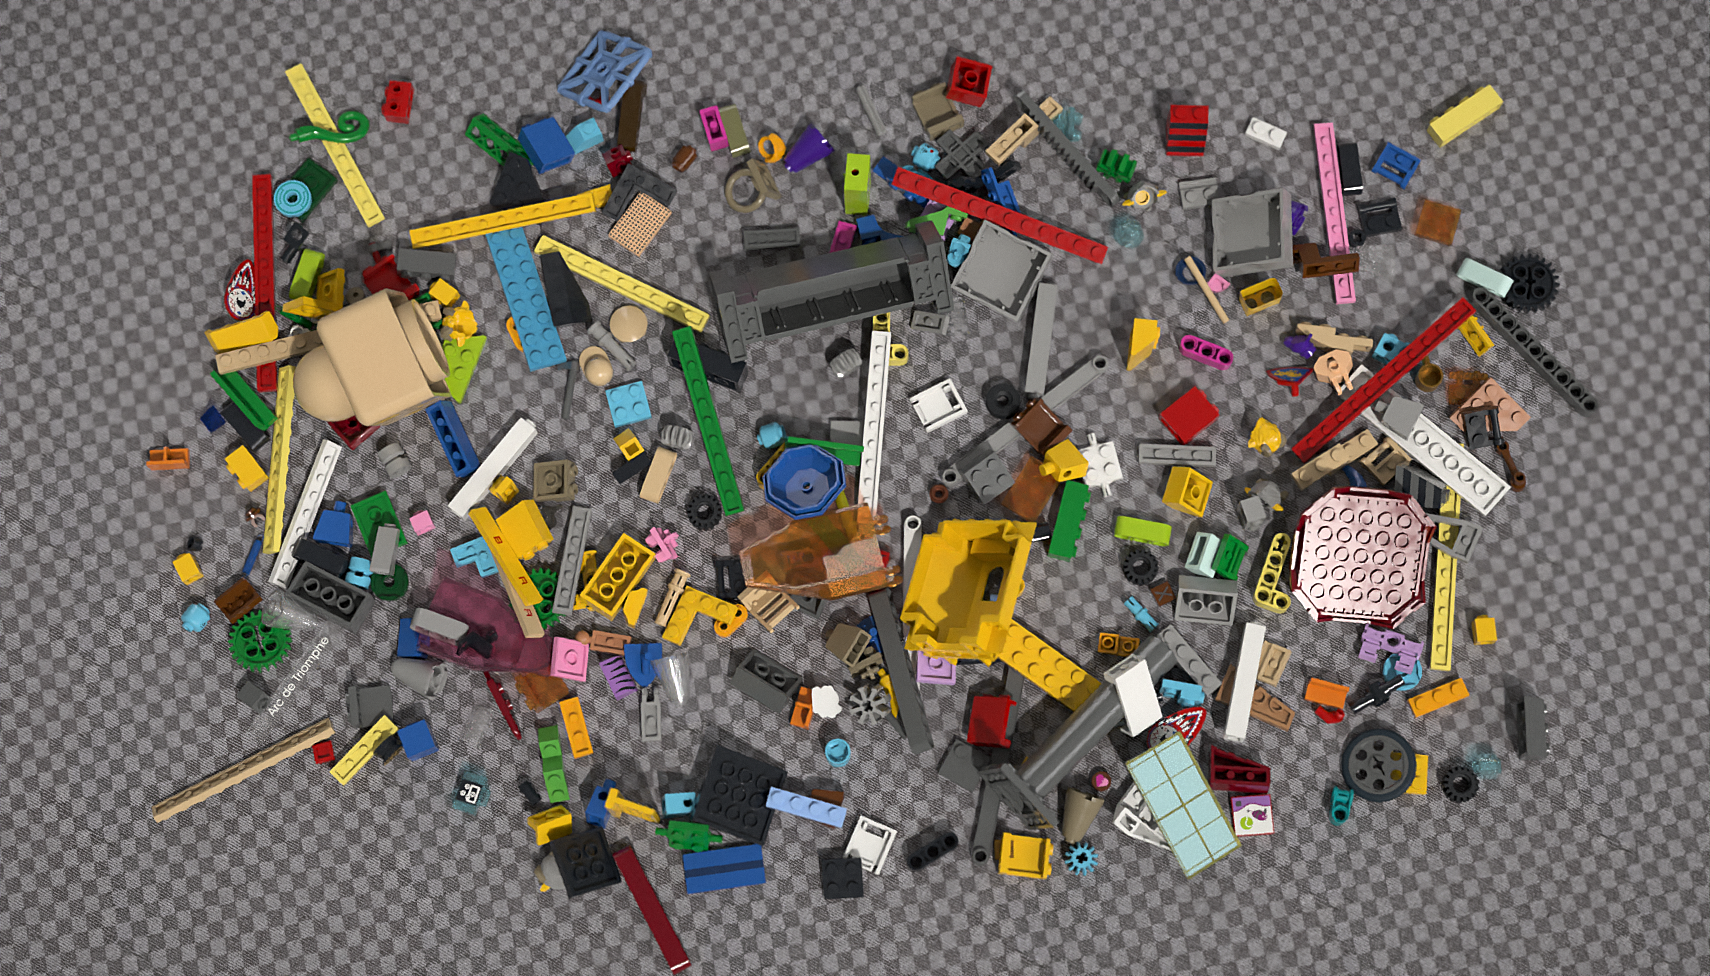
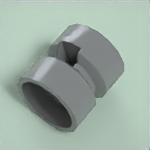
(394, 460)

